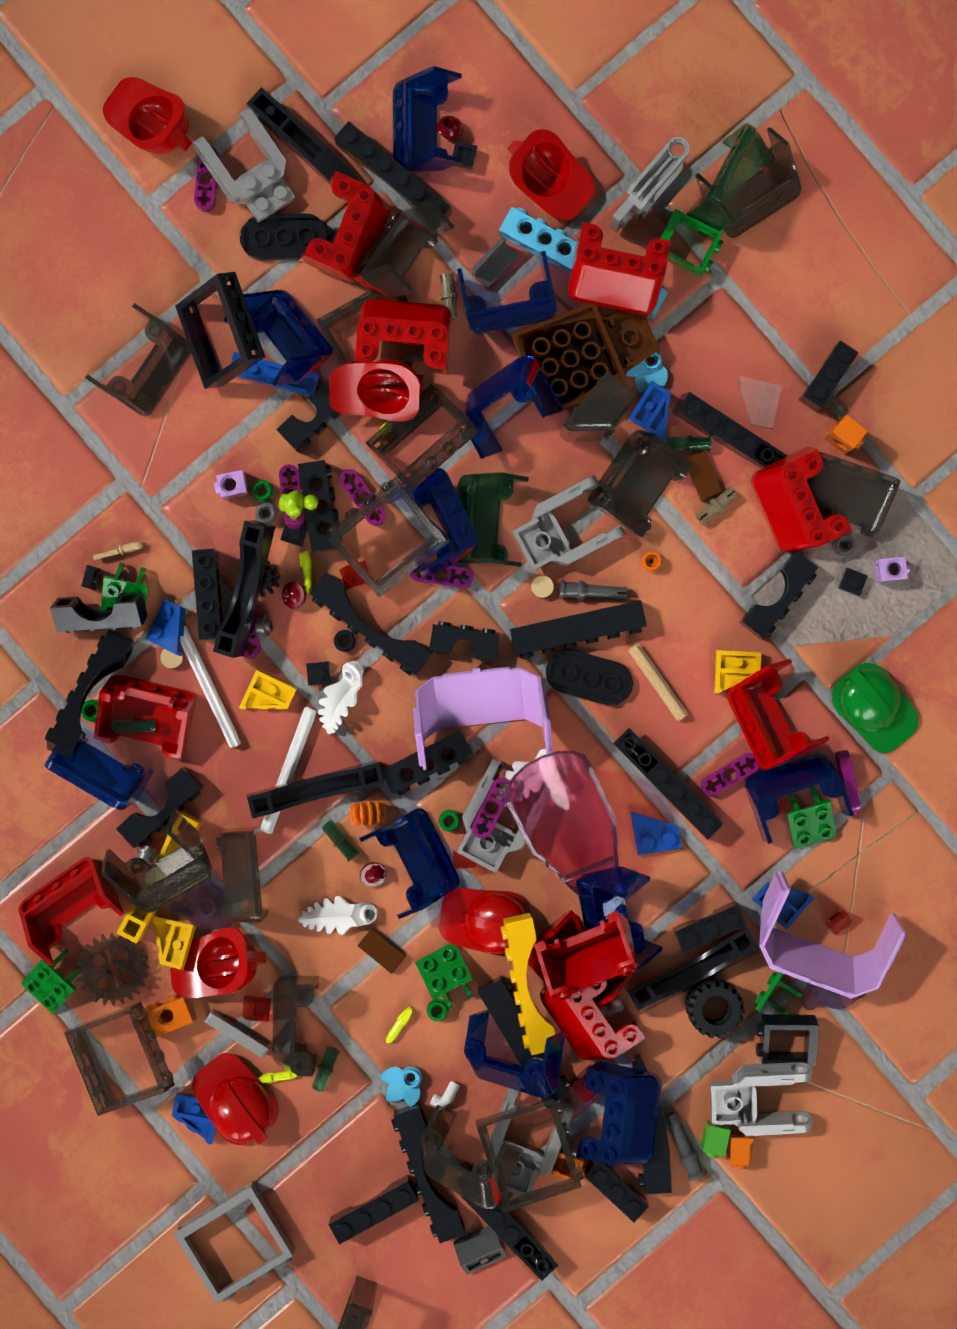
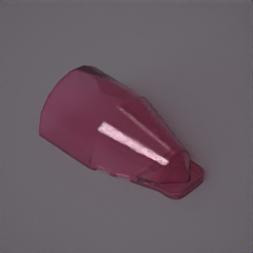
(564, 815)

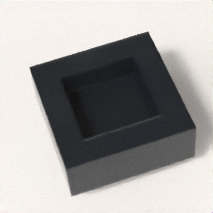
(467, 153)
(294, 536)
(91, 577)
(852, 582)
(318, 673)

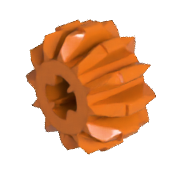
(368, 813)

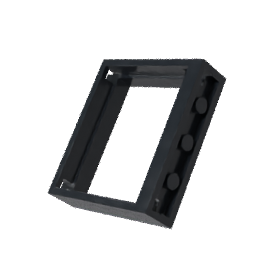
(239, 322)

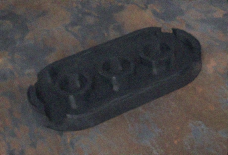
(281, 236)
(589, 677)

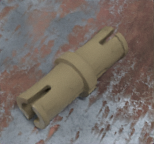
(448, 294)
(716, 506)

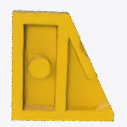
(734, 667)
(268, 692)
(173, 941)

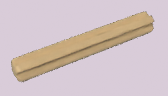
(657, 682)

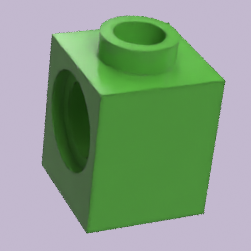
(715, 1139)

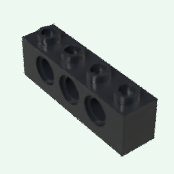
(308, 474)
(207, 592)
(393, 772)

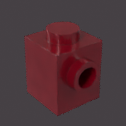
(579, 1085)

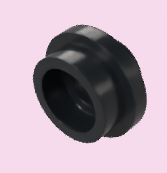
(344, 633)

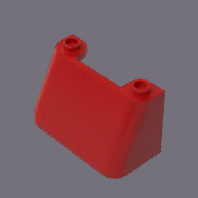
(131, 697)
(588, 957)

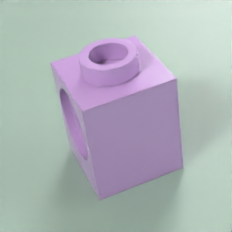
(241, 484)
(882, 573)

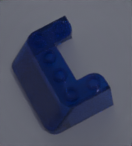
(628, 1115)

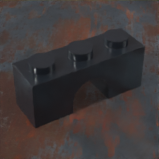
(828, 376)
(299, 433)
(445, 636)
(700, 931)
(621, 1194)

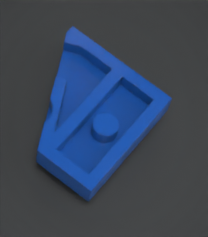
(652, 410)
(654, 835)
(793, 906)

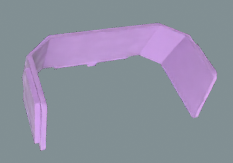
(479, 699)
(820, 964)

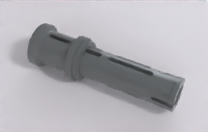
(580, 590)
(688, 1156)

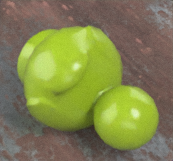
(295, 501)

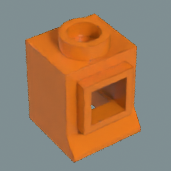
(740, 1150)
(564, 1172)

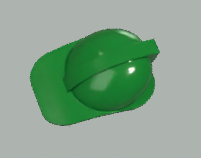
(875, 707)

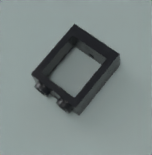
(788, 1022)

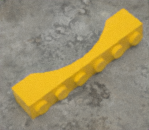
(137, 921)
(521, 938)

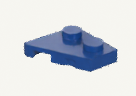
(168, 627)
(190, 1112)

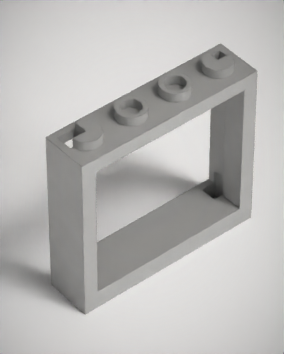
(247, 1191)

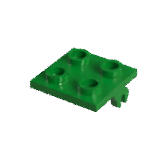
(115, 586)
(811, 823)
(444, 972)
(49, 985)
(764, 997)

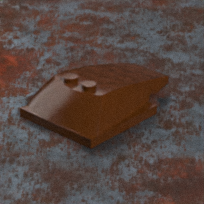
(582, 346)

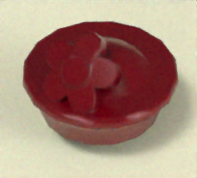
(449, 127)
(294, 595)
(373, 874)

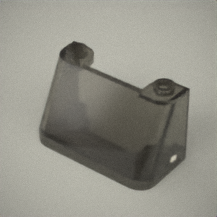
(638, 480)
(854, 492)
(287, 995)

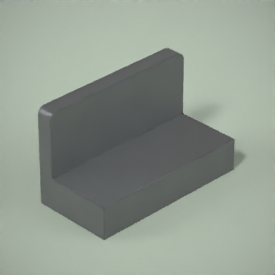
(494, 263)
(479, 1250)

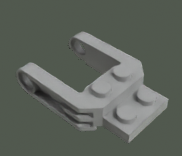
(650, 185)
(260, 187)
(543, 538)
(490, 850)
(736, 1099)
(531, 1161)

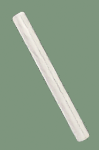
(209, 689)
(291, 761)

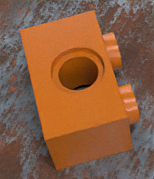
(846, 435)
(182, 1014)

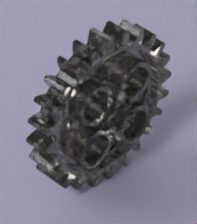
(91, 974)

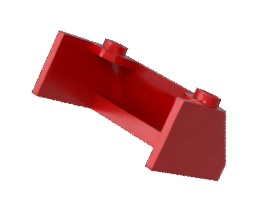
(763, 720)
(62, 901)

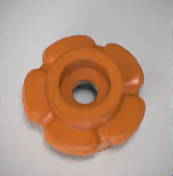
(651, 567)

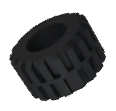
(728, 1021)

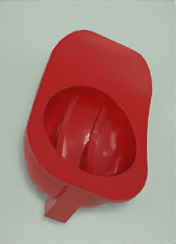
(147, 116)
(550, 174)
(376, 389)
(474, 918)
(217, 965)
(235, 1100)

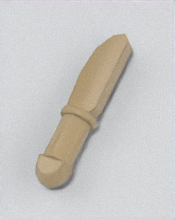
(126, 548)

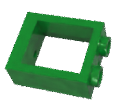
(695, 225)

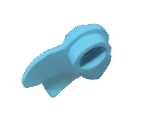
(645, 373)
(400, 1086)

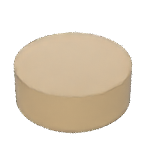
(542, 586)
(171, 660)

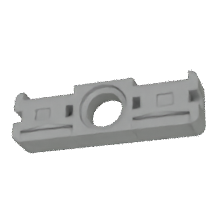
(237, 1033)

